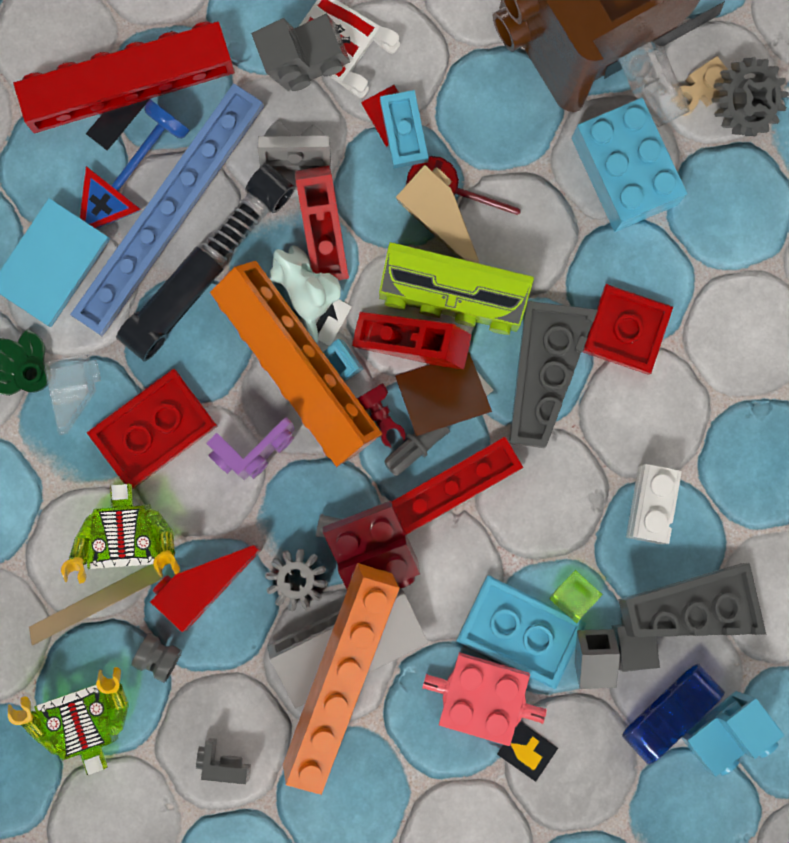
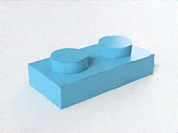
(404, 129)

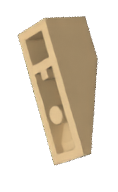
(436, 208)

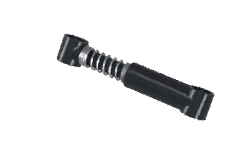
(148, 328)

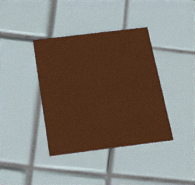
(442, 396)

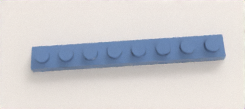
(167, 210)

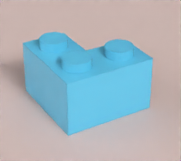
(730, 731)

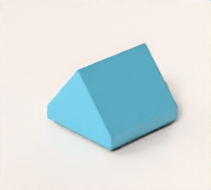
(343, 359)

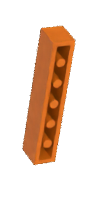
(295, 362)
(339, 678)

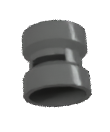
(156, 657)

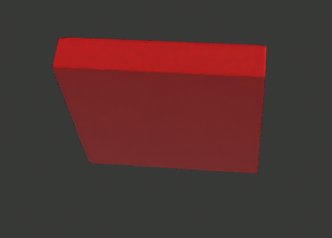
(627, 329)

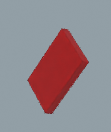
(152, 429)

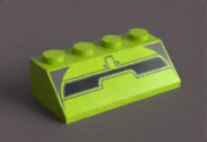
(454, 288)

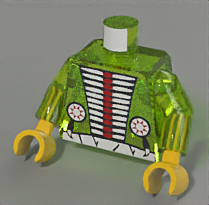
(122, 537)
(78, 721)

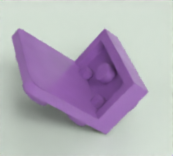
(255, 461)

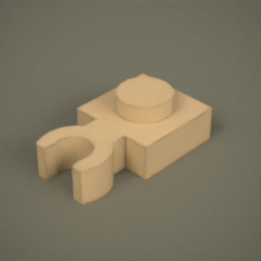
(702, 84)

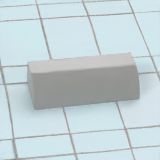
(300, 653)

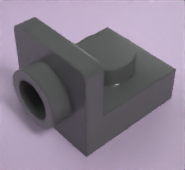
(226, 770)

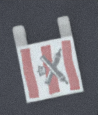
(357, 35)

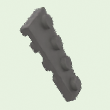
(547, 360)
(699, 606)

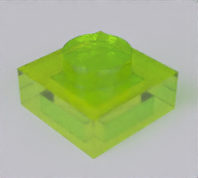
(575, 596)

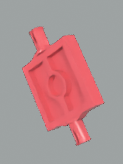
(484, 699)

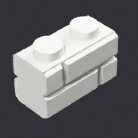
(653, 504)

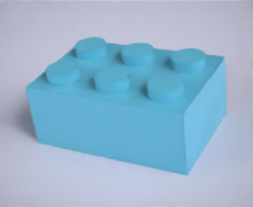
(628, 164)

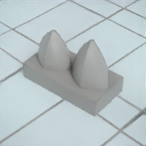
(294, 152)

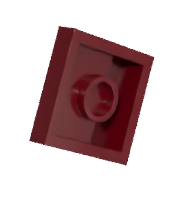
(374, 540)

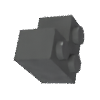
(300, 53)

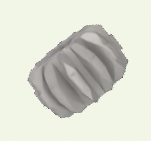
(287, 587)

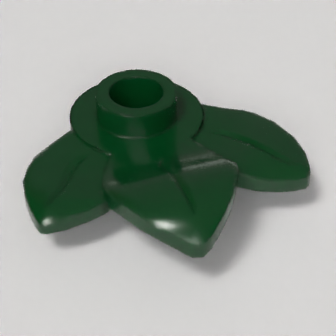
(17, 360)

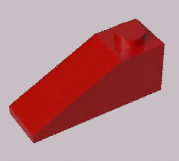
(321, 221)
(413, 339)
(195, 590)

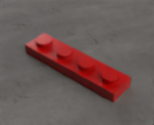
(456, 485)

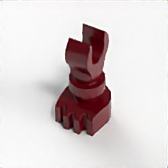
(372, 401)

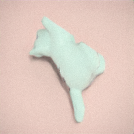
(309, 292)

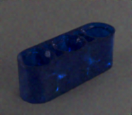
(673, 714)

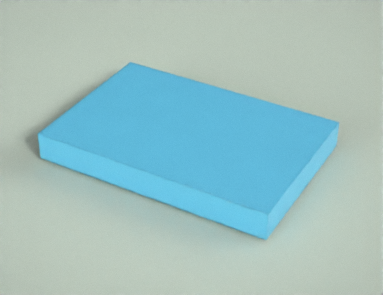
(50, 262)
(520, 631)

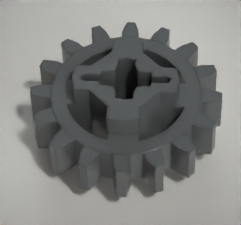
(750, 96)

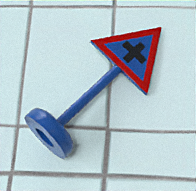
(104, 202)

